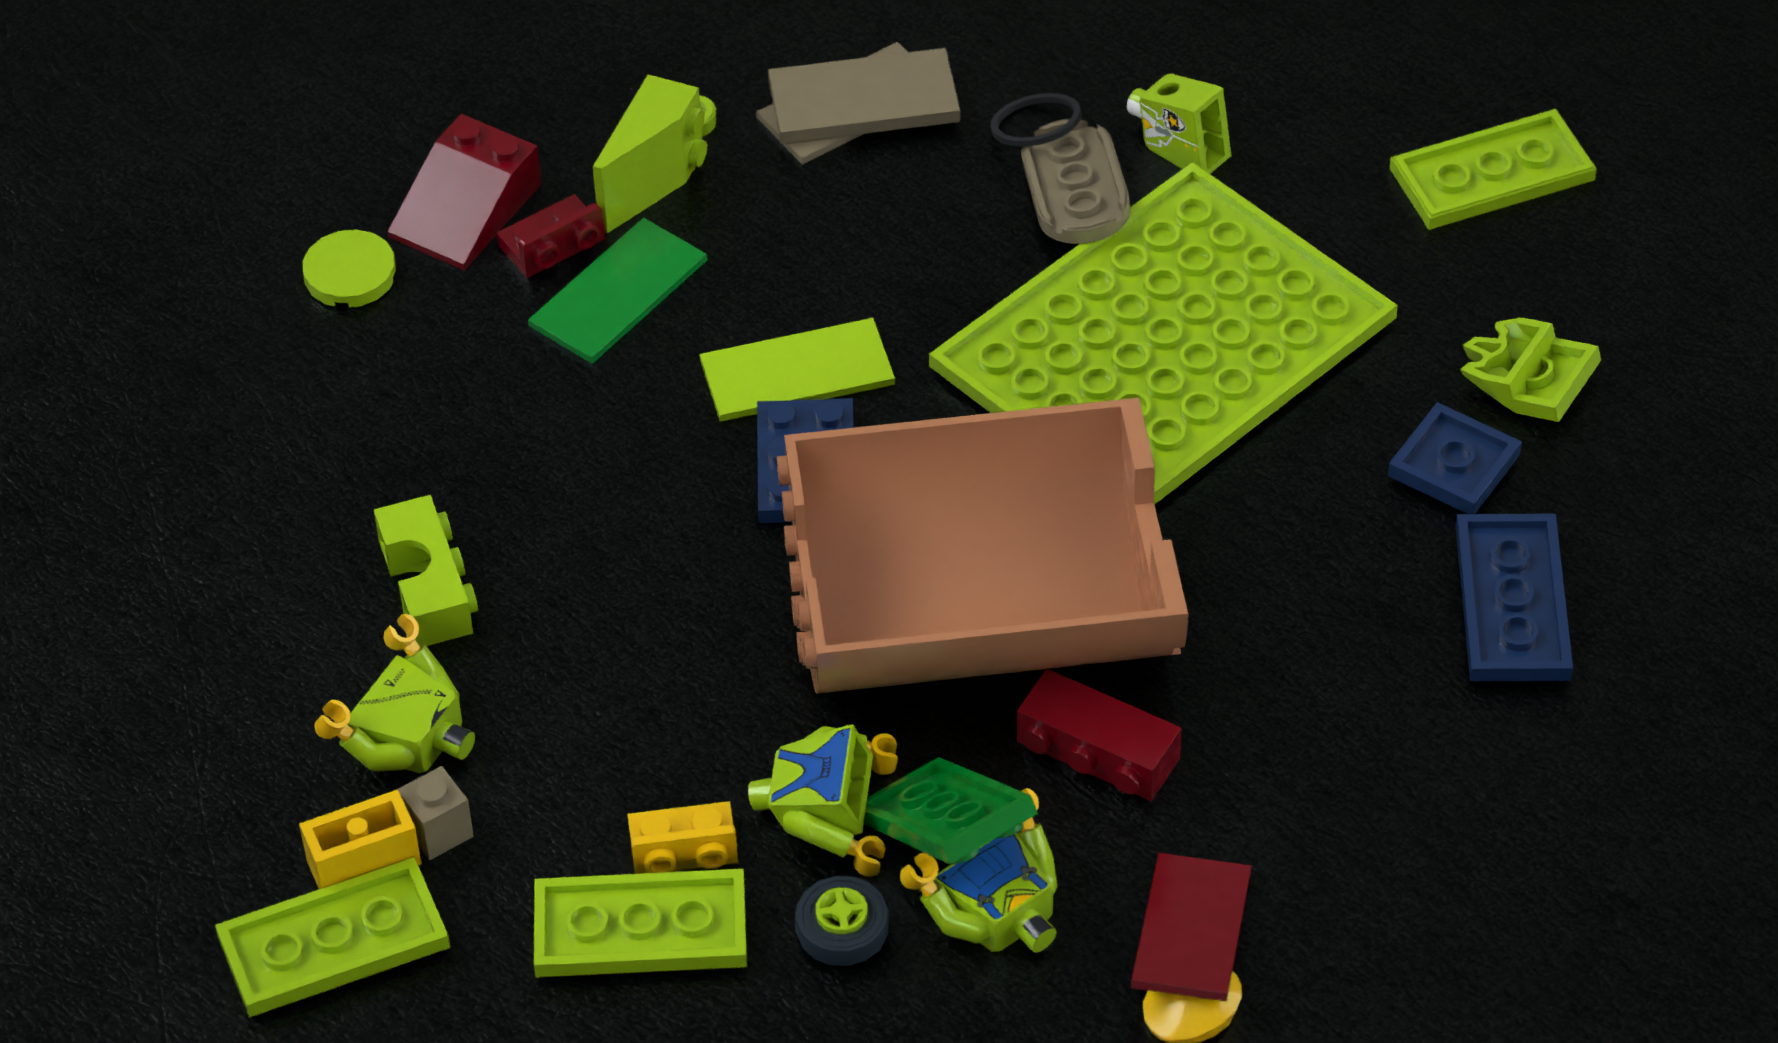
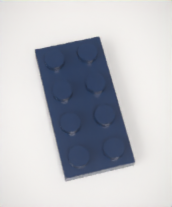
(1513, 597)

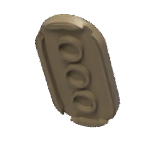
(1077, 184)

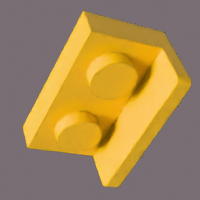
(683, 838)

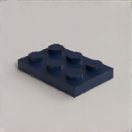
(787, 418)

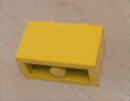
(359, 839)

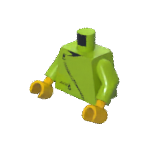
(405, 714)

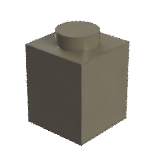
(437, 812)

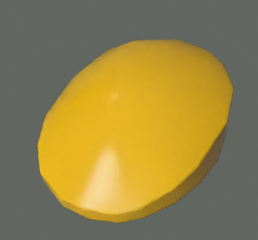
(1189, 1018)

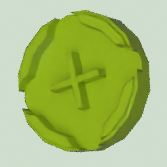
(349, 268)

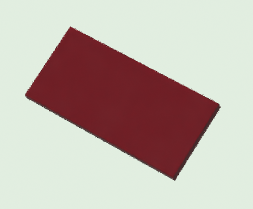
(1191, 927)

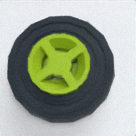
(861, 918)

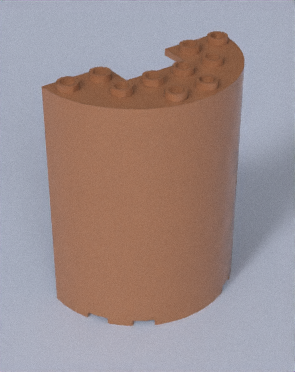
(978, 546)

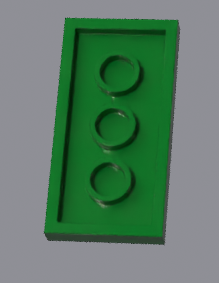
(948, 810)

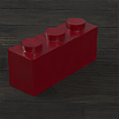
(1098, 735)

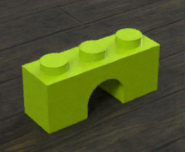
(416, 541)

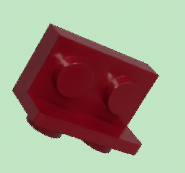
(552, 235)

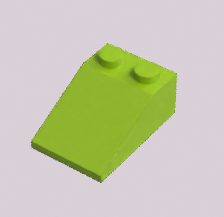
(650, 150)

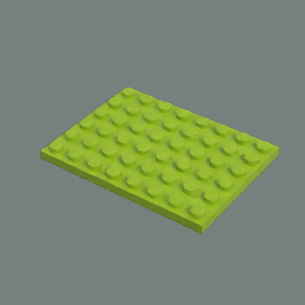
(1188, 309)

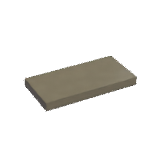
(863, 95)

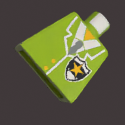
(1184, 121)

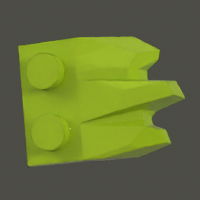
(1530, 367)

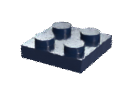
(1454, 459)

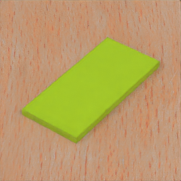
(797, 367)

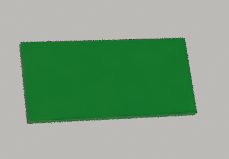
(617, 290)

